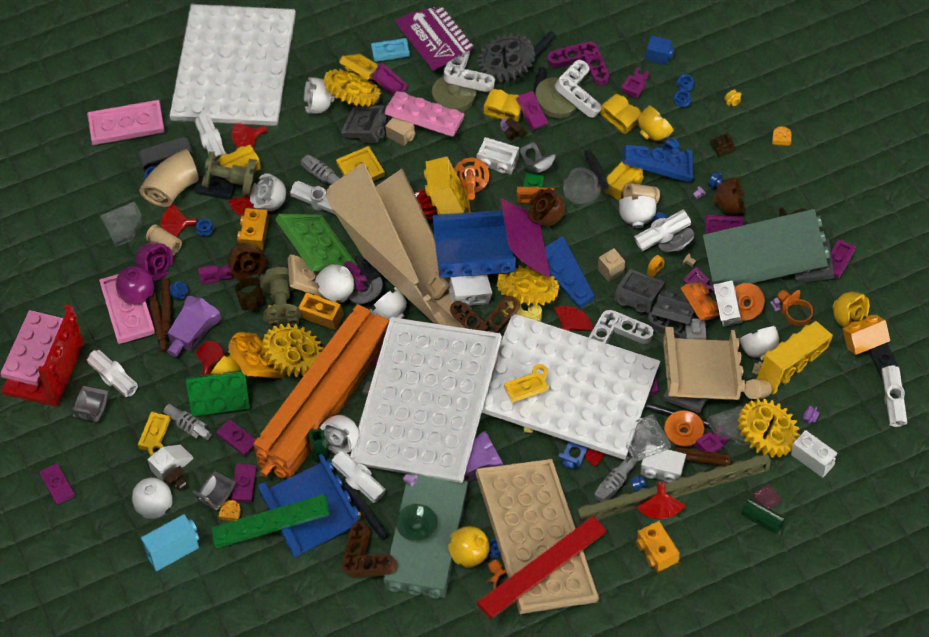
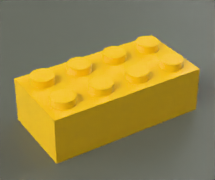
(445, 187)

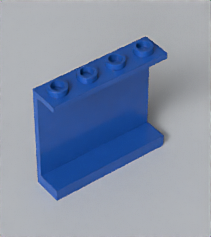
(472, 244)
(306, 485)

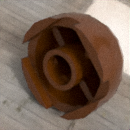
(729, 197)
(546, 207)
(246, 260)

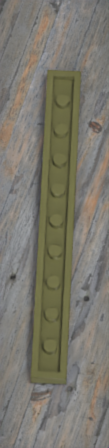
(677, 488)

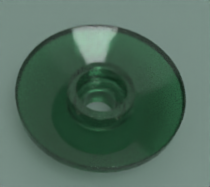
(413, 515)

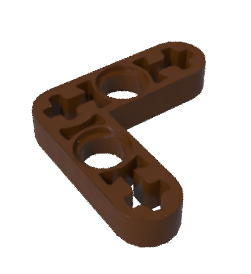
(483, 325)
(360, 558)

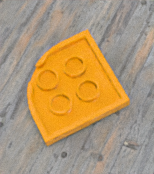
(246, 352)

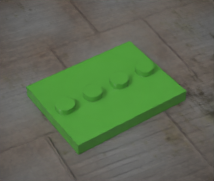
(314, 240)

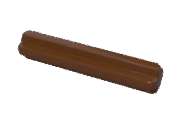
(705, 456)

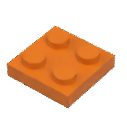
(701, 302)

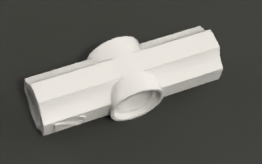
(209, 136)
(310, 194)
(662, 230)
(112, 373)
(893, 385)
(358, 476)

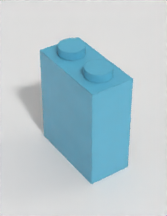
(170, 542)

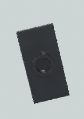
(217, 188)
(366, 268)
(882, 357)

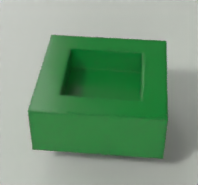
(533, 180)

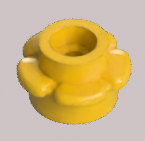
(732, 98)

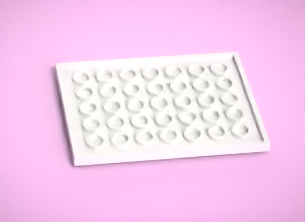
(233, 64)
(591, 391)
(426, 399)

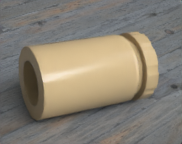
(641, 190)
(158, 234)
(757, 388)

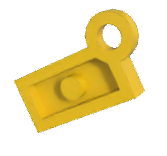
(527, 385)
(154, 432)

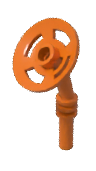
(470, 176)

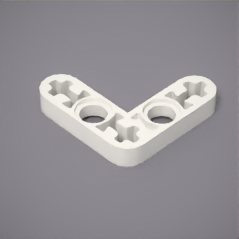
(480, 81)
(565, 83)
(616, 326)

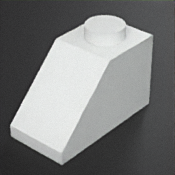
(168, 459)

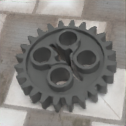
(518, 56)

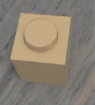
(400, 131)
(611, 265)

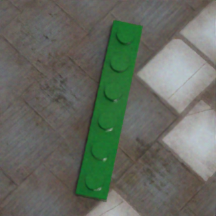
(270, 521)

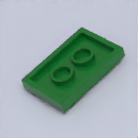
(217, 393)

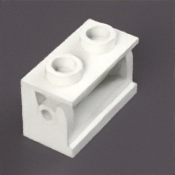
(498, 155)
(470, 289)
(727, 303)
(814, 453)
(664, 466)

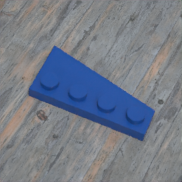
(660, 161)
(568, 273)

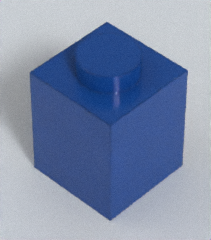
(659, 50)

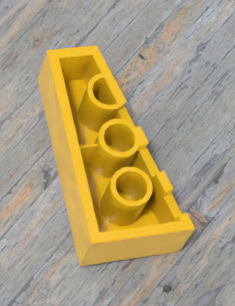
(794, 354)

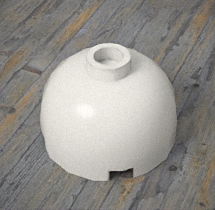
(317, 96)
(268, 193)
(637, 211)
(335, 282)
(391, 305)
(759, 343)
(340, 433)
(151, 498)

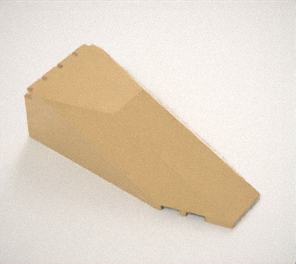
(392, 236)

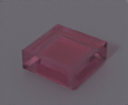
(767, 497)

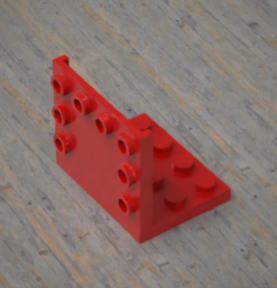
(56, 368)

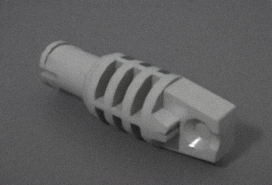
(319, 170)
(187, 422)
(614, 480)

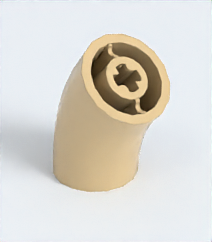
(169, 179)

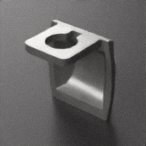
(540, 163)
(90, 403)
(215, 490)

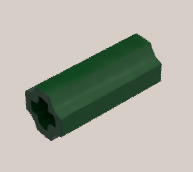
(318, 444)
(763, 515)

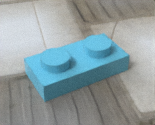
(390, 49)

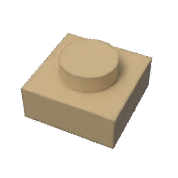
(437, 285)

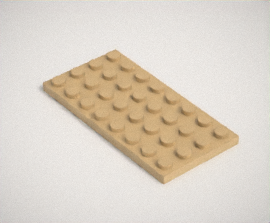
(527, 520)

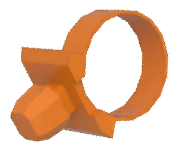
(789, 300)
(495, 567)

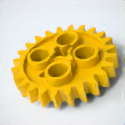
(351, 87)
(528, 286)
(290, 349)
(755, 420)

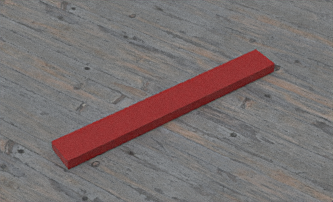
(541, 567)

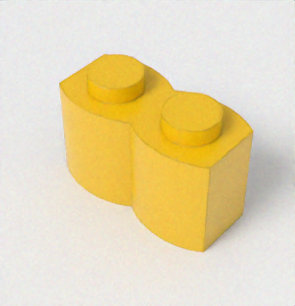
(502, 105)
(620, 113)

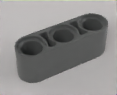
(156, 154)

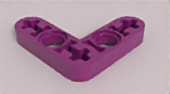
(586, 56)

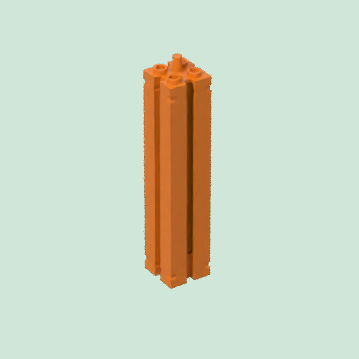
(321, 392)

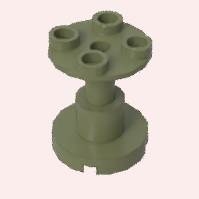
(236, 174)
(278, 286)

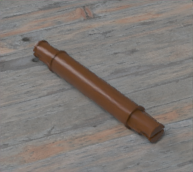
(166, 305)
(157, 319)

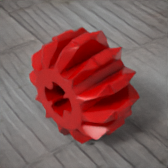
(426, 204)

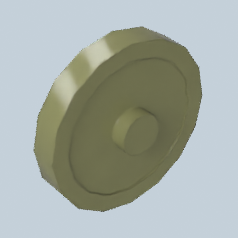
(453, 95)
(552, 101)

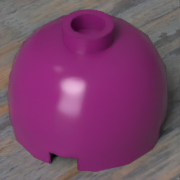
(155, 259)
(134, 285)

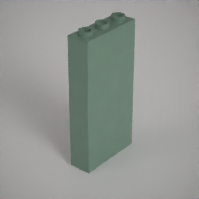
(767, 249)
(427, 564)

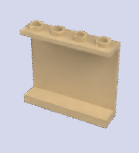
(703, 367)

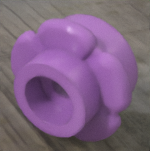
(810, 414)

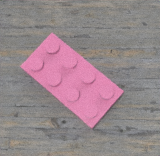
(424, 113)
(125, 122)
(128, 320)
(31, 347)

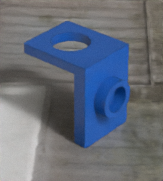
(569, 461)

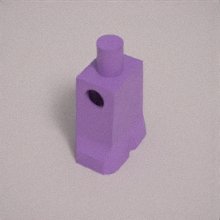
(192, 325)
(481, 456)

